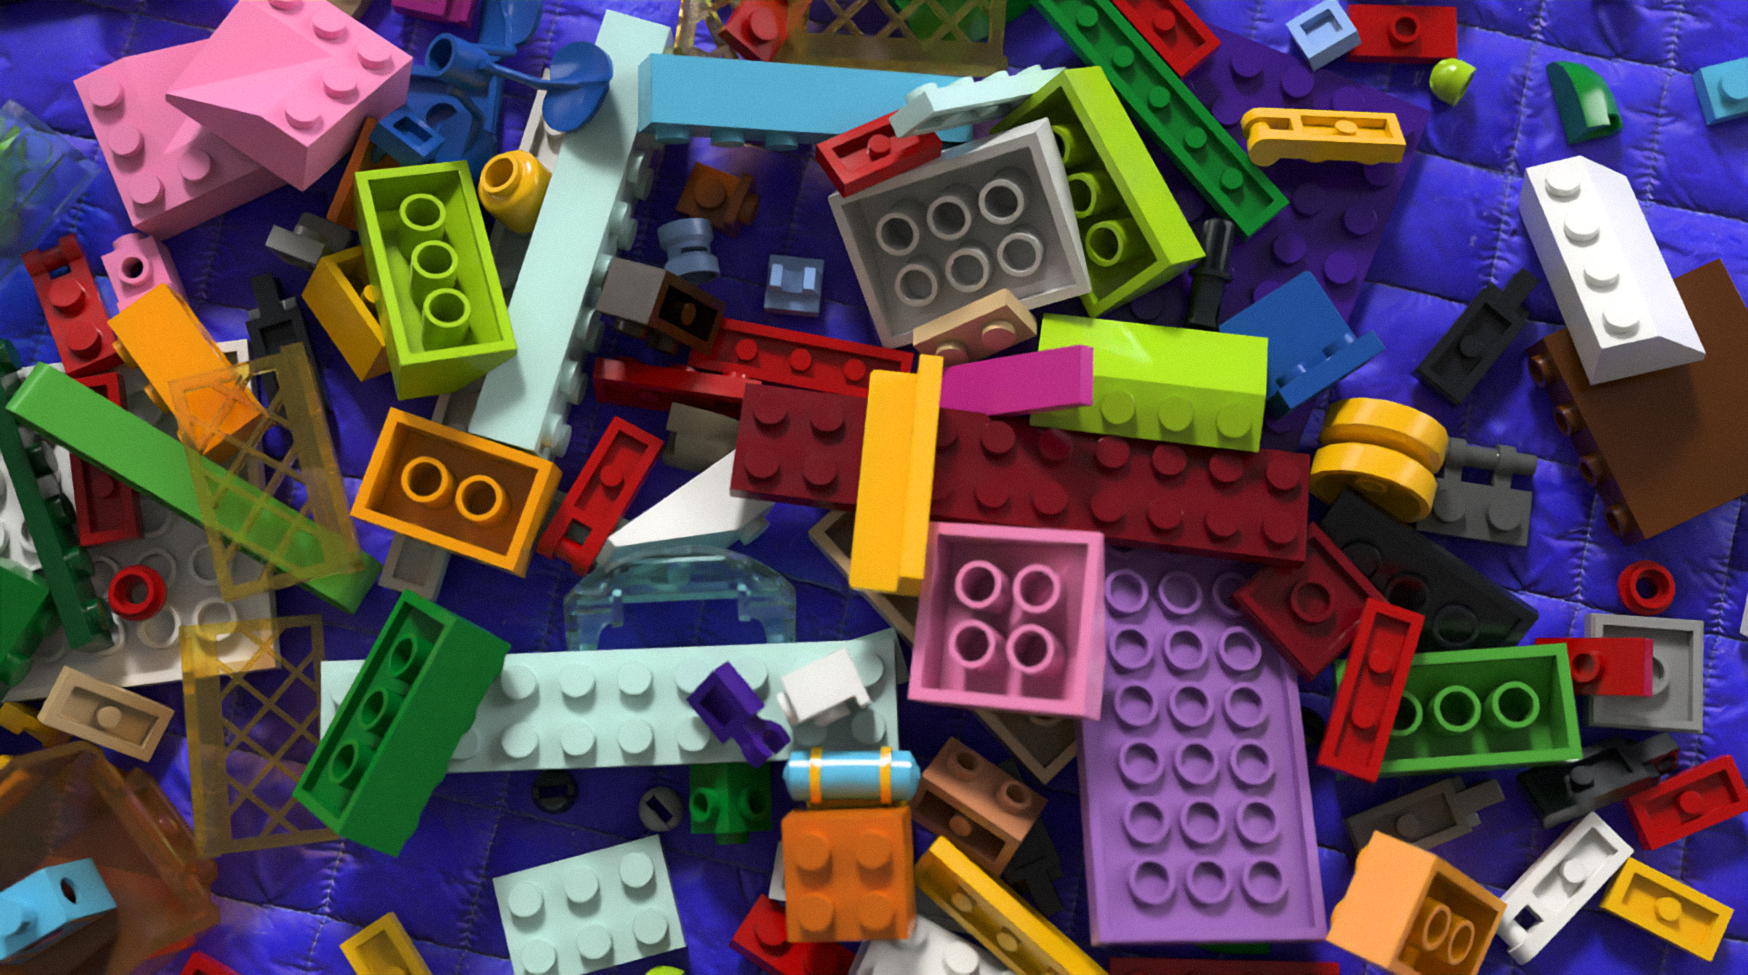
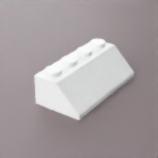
(1605, 270)

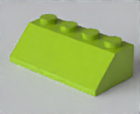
(1121, 203)
(432, 276)
(1164, 382)

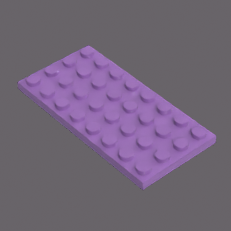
(1195, 767)

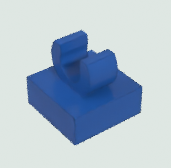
(404, 139)

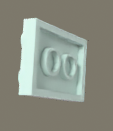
(591, 910)

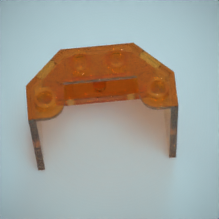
(79, 806)

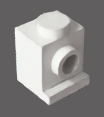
(822, 690)

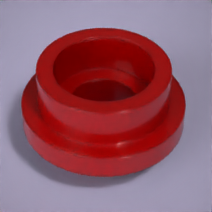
(1661, 586)
(121, 591)

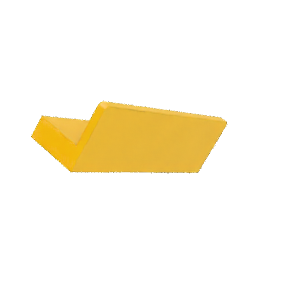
(896, 480)
(998, 915)

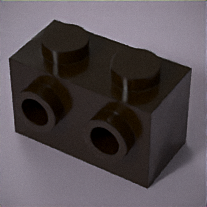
(660, 307)

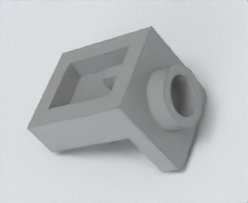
(309, 241)

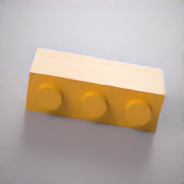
(171, 343)

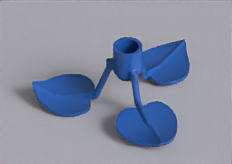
(573, 96)

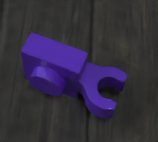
(731, 711)

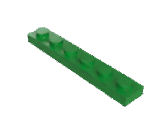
(1168, 112)

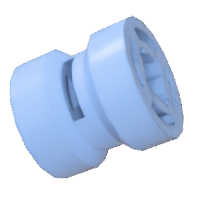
(689, 250)

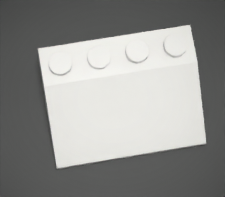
(964, 229)

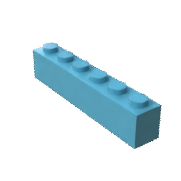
(769, 101)

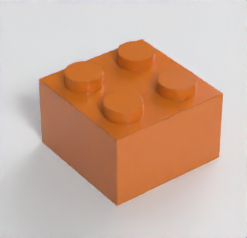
(849, 873)

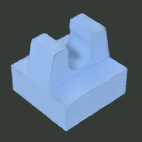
(794, 286)

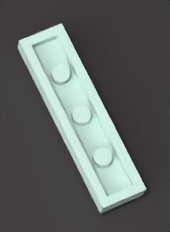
(967, 101)

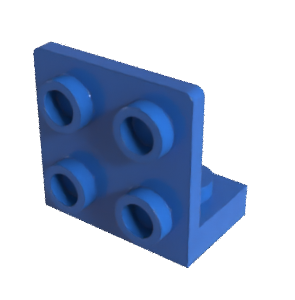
(1306, 343)

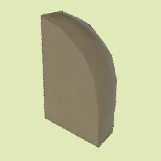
(698, 438)

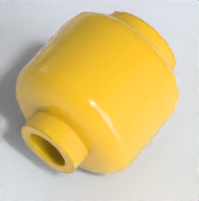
(514, 189)

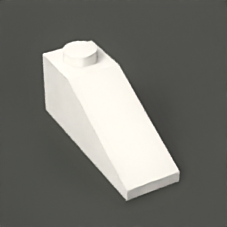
(694, 515)

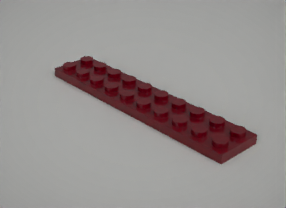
(1014, 474)

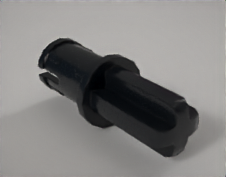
(1210, 275)

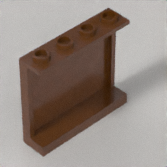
(1664, 438)

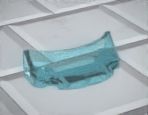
(679, 575)

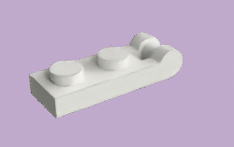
(1560, 883)

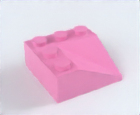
(292, 84)
(160, 158)
(1011, 621)

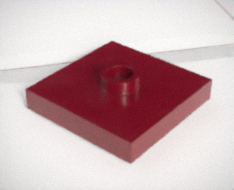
(1308, 610)

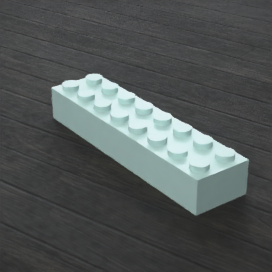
(576, 236)

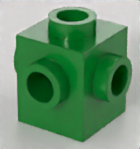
(730, 800)

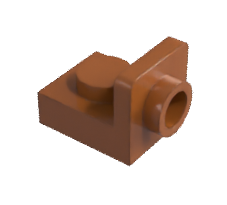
(719, 198)

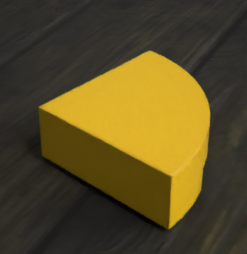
(23, 716)

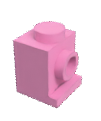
(134, 253)

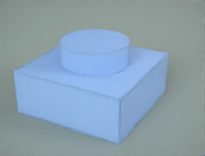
(1323, 33)

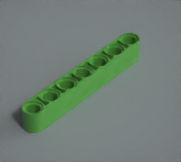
(160, 471)

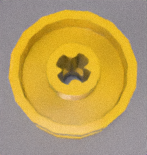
(1381, 453)

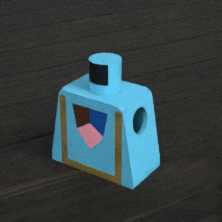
(39, 915)

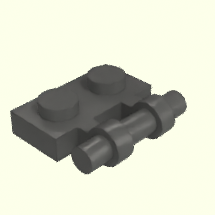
(1476, 511)

